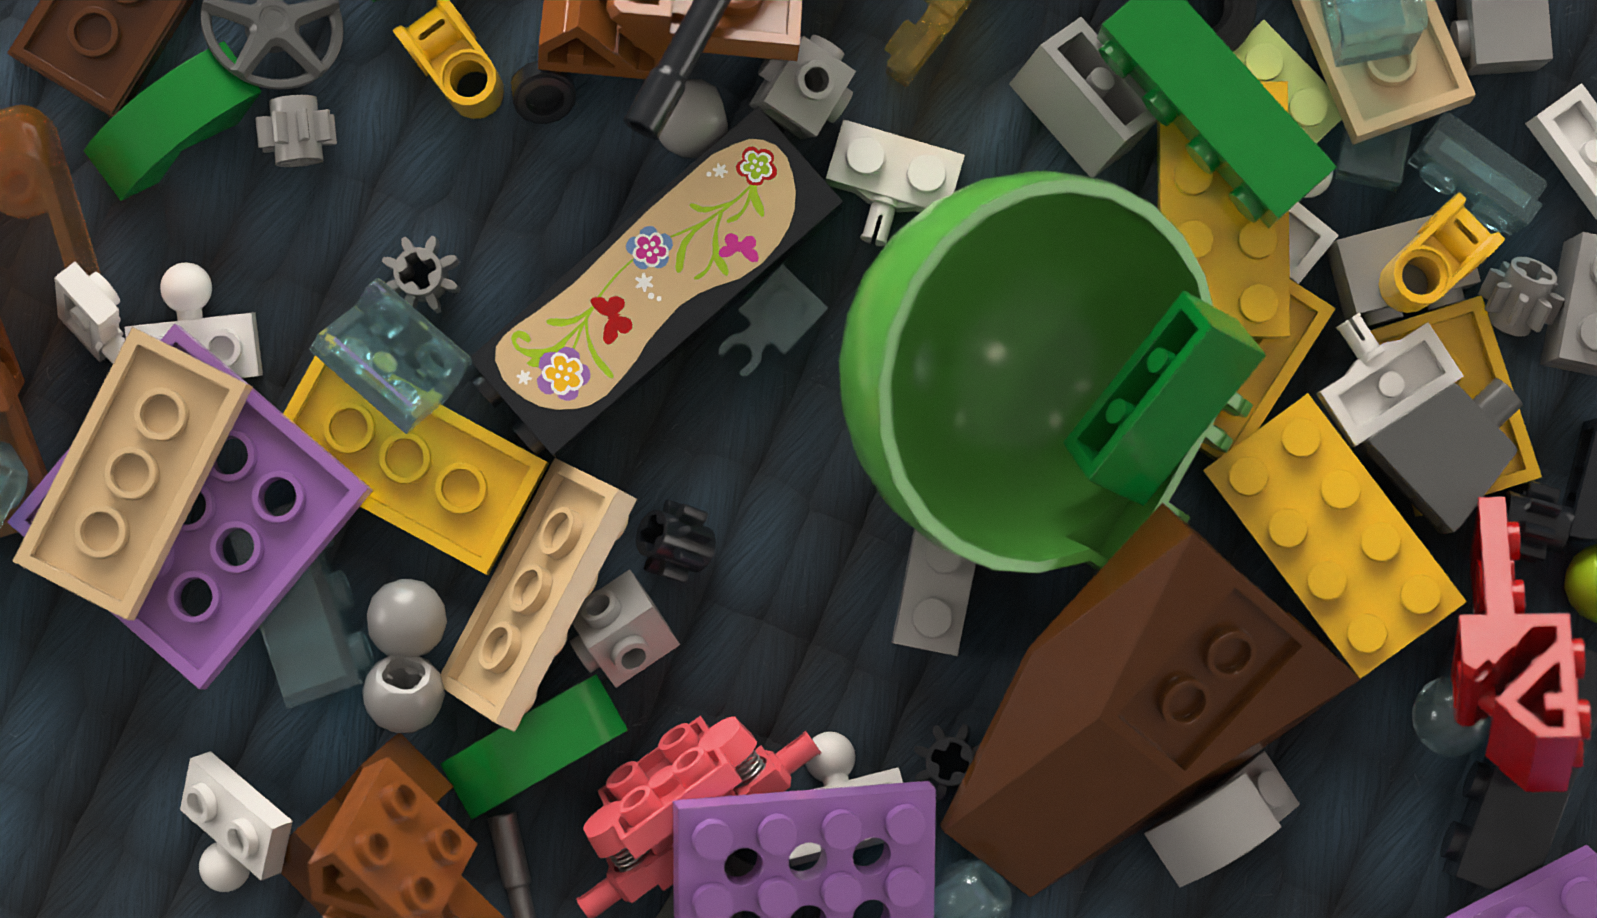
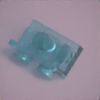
(1491, 180)
(392, 356)

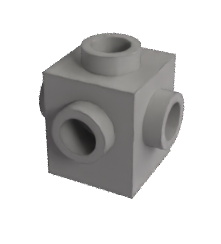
(799, 106)
(621, 630)

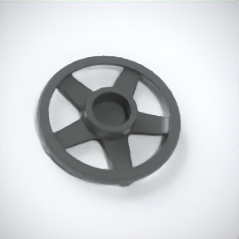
(274, 28)

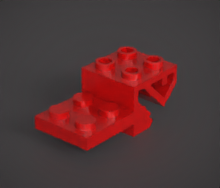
(1517, 666)

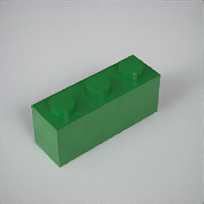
(1163, 399)

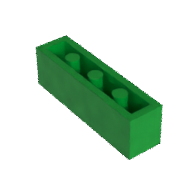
(1215, 104)

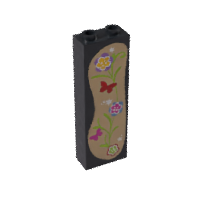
(654, 285)

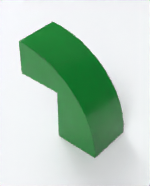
(167, 118)
(541, 745)

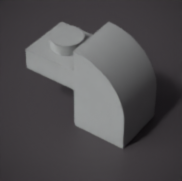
(1223, 821)

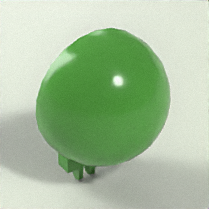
(990, 344)

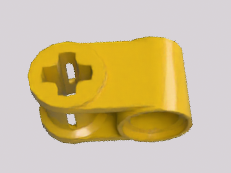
(446, 52)
(1445, 250)

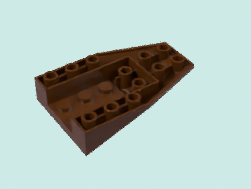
(1135, 706)

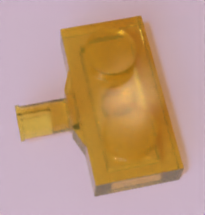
(915, 43)

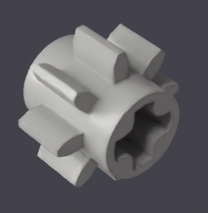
(296, 130)
(438, 279)
(1521, 296)

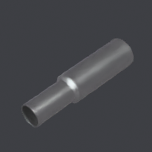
(512, 863)

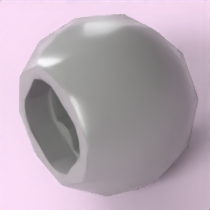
(696, 121)
(406, 618)
(403, 693)

